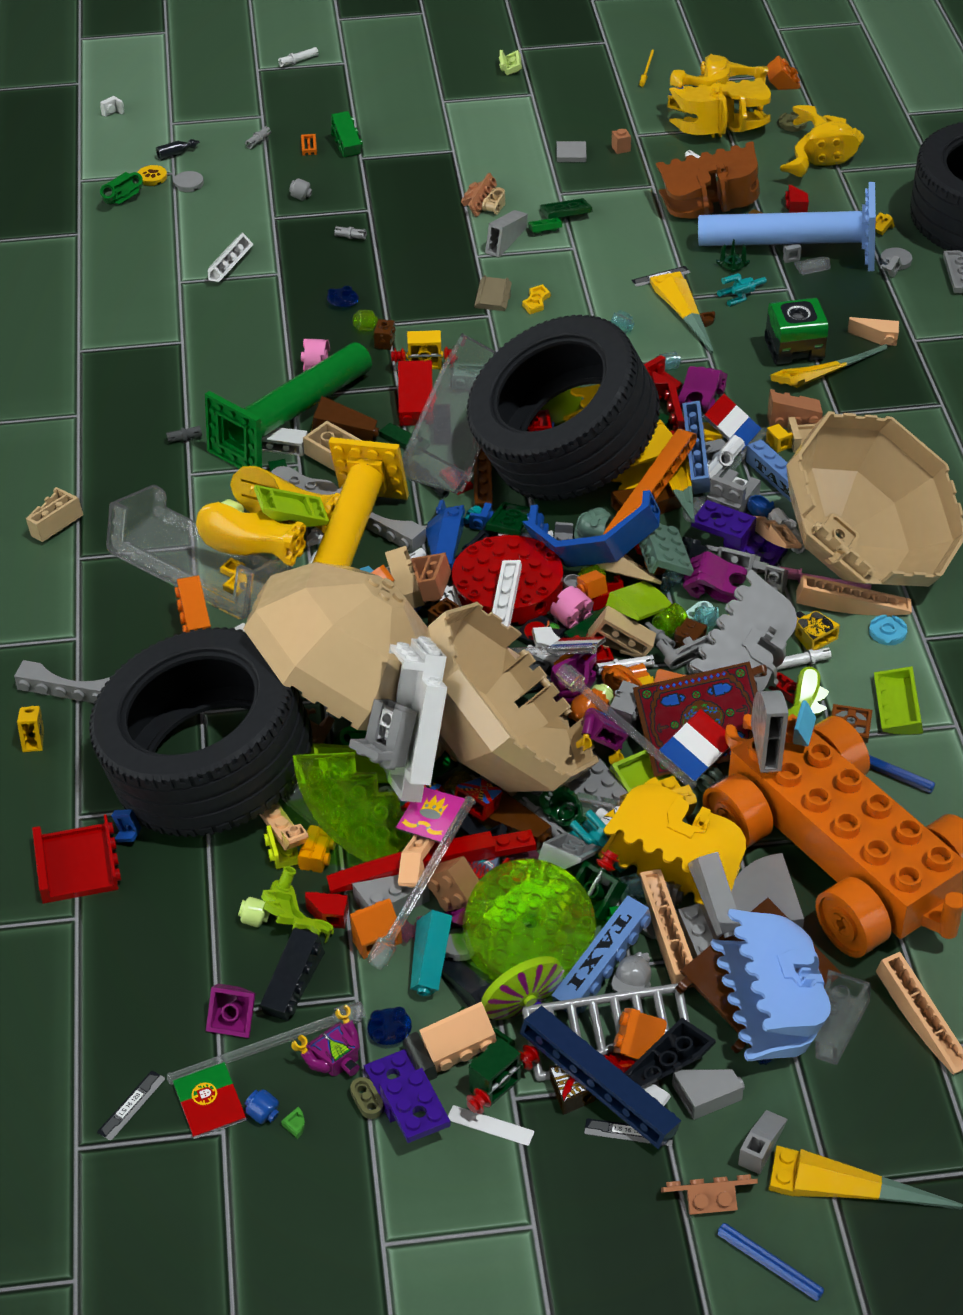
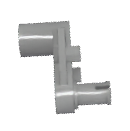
(685, 654)

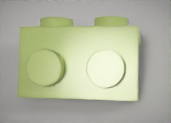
(510, 63)

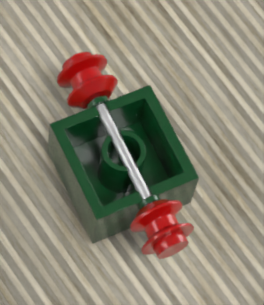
(600, 885)
(497, 1072)

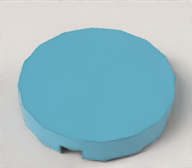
(888, 630)

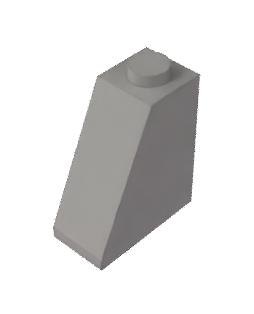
(707, 1090)

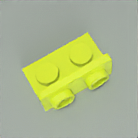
(277, 853)

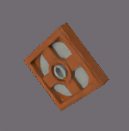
(857, 717)

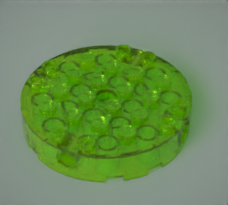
(522, 894)

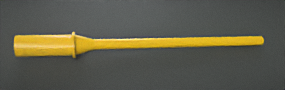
(644, 76)

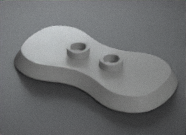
(309, 484)

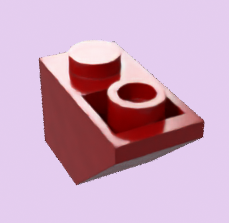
(796, 200)
(328, 907)

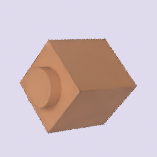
(621, 141)

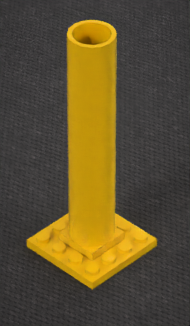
(365, 473)

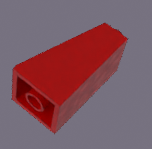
(413, 389)

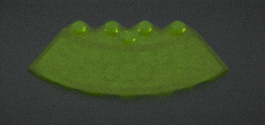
(350, 805)

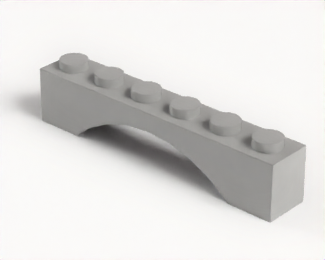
(396, 531)
(37, 679)

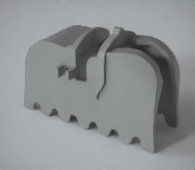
(752, 632)

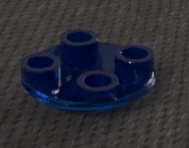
(342, 297)
(389, 1026)

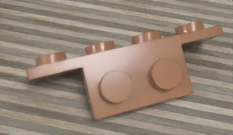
(477, 193)
(710, 1196)

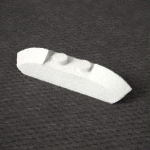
(229, 258)

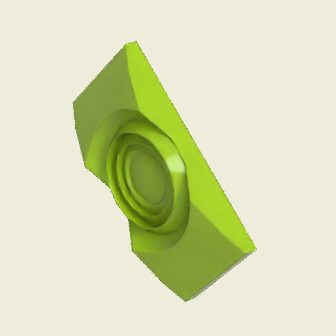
(291, 506)

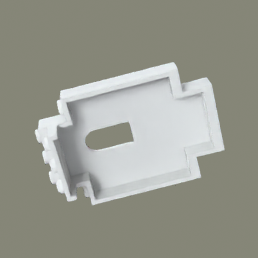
(424, 692)

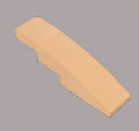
(776, 533)

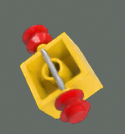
(422, 346)

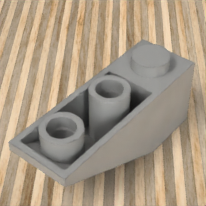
(761, 1141)

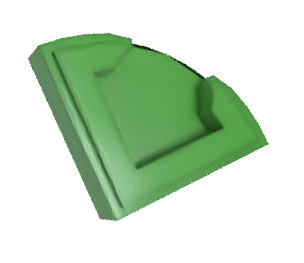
(294, 1122)

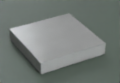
(571, 151)

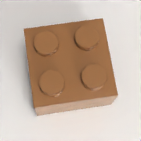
(453, 883)

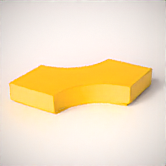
(535, 301)

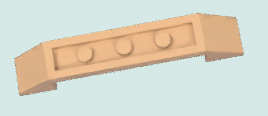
(283, 828)
(412, 861)

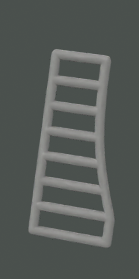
(613, 999)

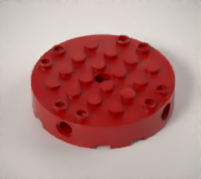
(479, 566)

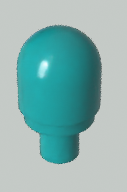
(475, 509)

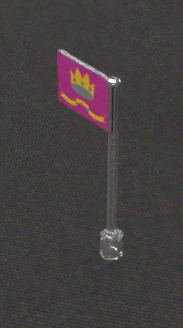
(434, 819)

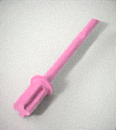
(796, 574)

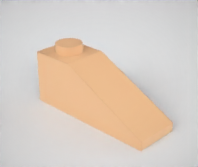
(875, 330)

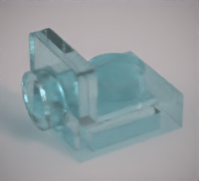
(670, 579)
(706, 615)
(634, 886)

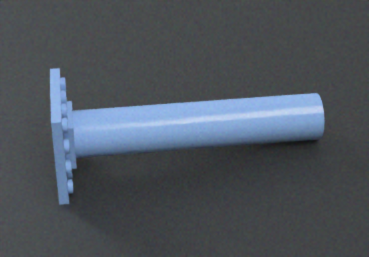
(794, 228)

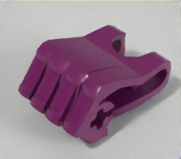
(702, 385)
(714, 577)
(582, 666)

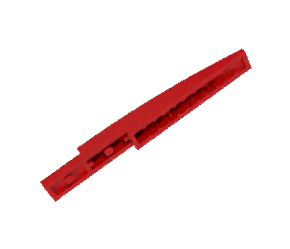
(472, 847)

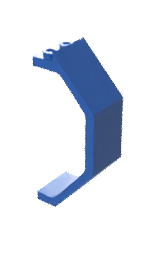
(601, 548)

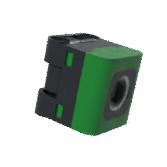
(796, 330)

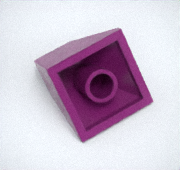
(230, 1010)

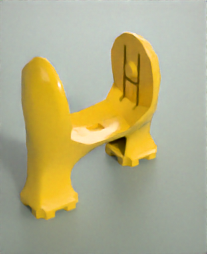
(255, 532)

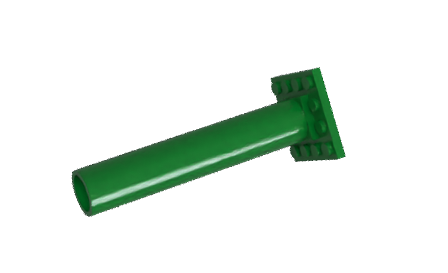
(238, 432)

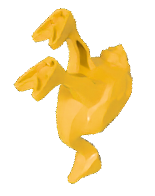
(716, 70)
(825, 145)

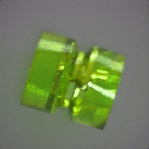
(670, 618)

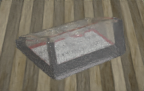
(813, 265)

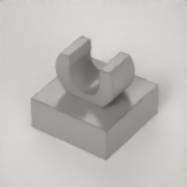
(792, 253)
(893, 266)

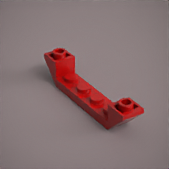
(668, 390)

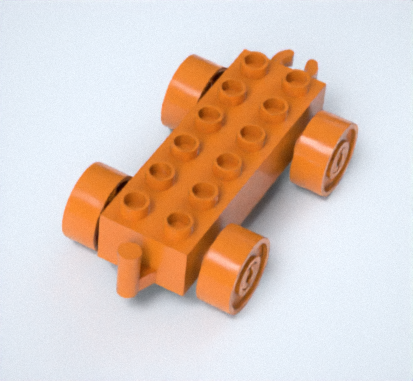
(884, 860)

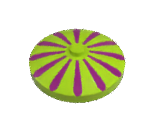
(522, 986)

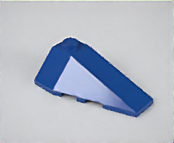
(445, 532)

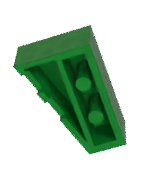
(346, 134)

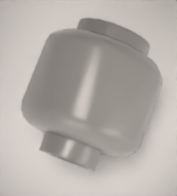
(300, 189)

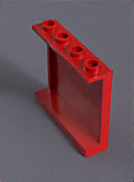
(76, 862)

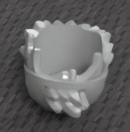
(632, 973)

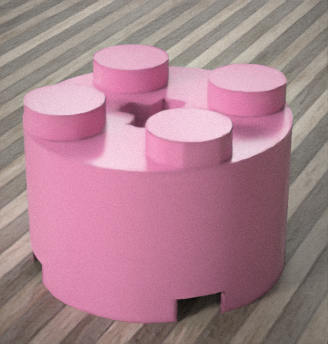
(314, 352)
(572, 607)

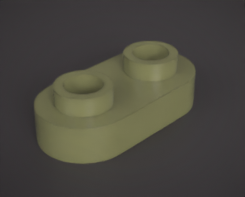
(368, 1099)

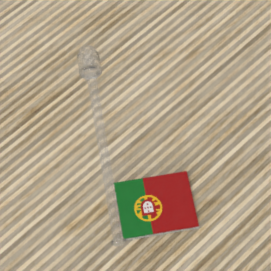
(207, 1088)

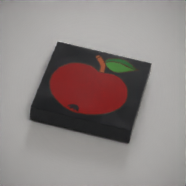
(540, 621)

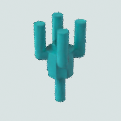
(740, 287)
(595, 835)

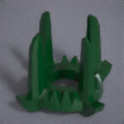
(741, 260)

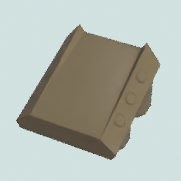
(493, 293)

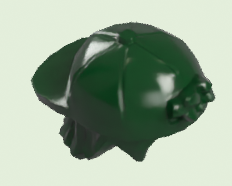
(562, 806)

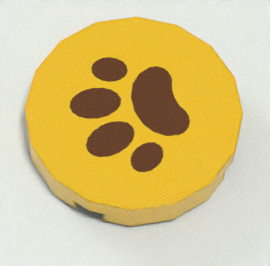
(153, 174)

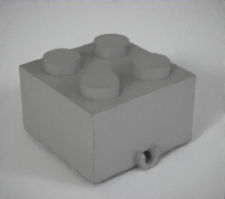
(625, 703)

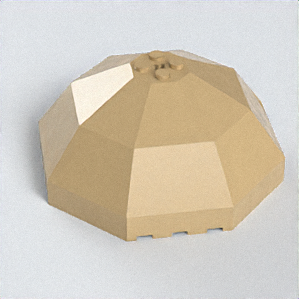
(882, 498)
(332, 635)
(483, 725)

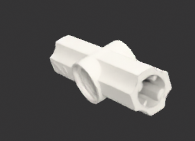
(729, 452)
(781, 518)

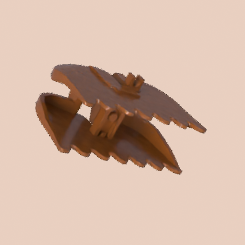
(693, 184)

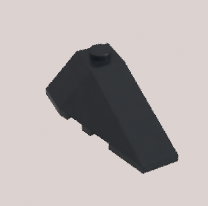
(466, 980)
(674, 1050)

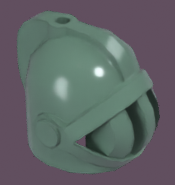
(592, 523)

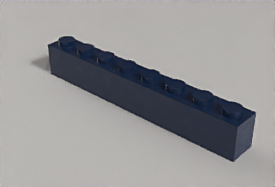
(600, 1077)

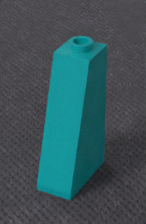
(429, 951)

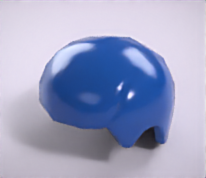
(759, 506)

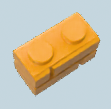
(316, 850)

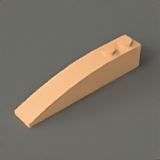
(849, 598)
(666, 924)
(920, 1011)

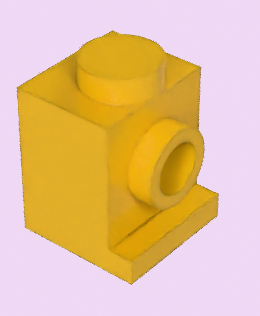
(779, 438)

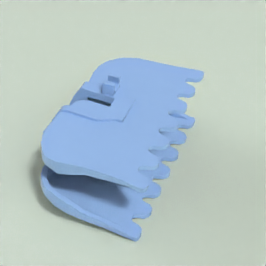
(773, 985)

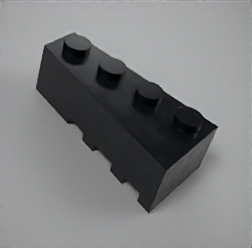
(292, 974)

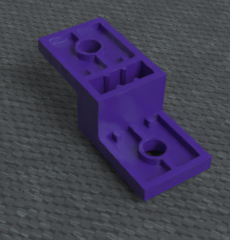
(737, 530)
(407, 1095)

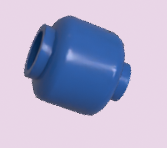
(262, 1106)

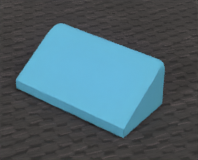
(804, 725)

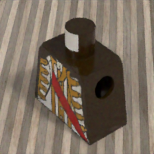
(568, 1091)

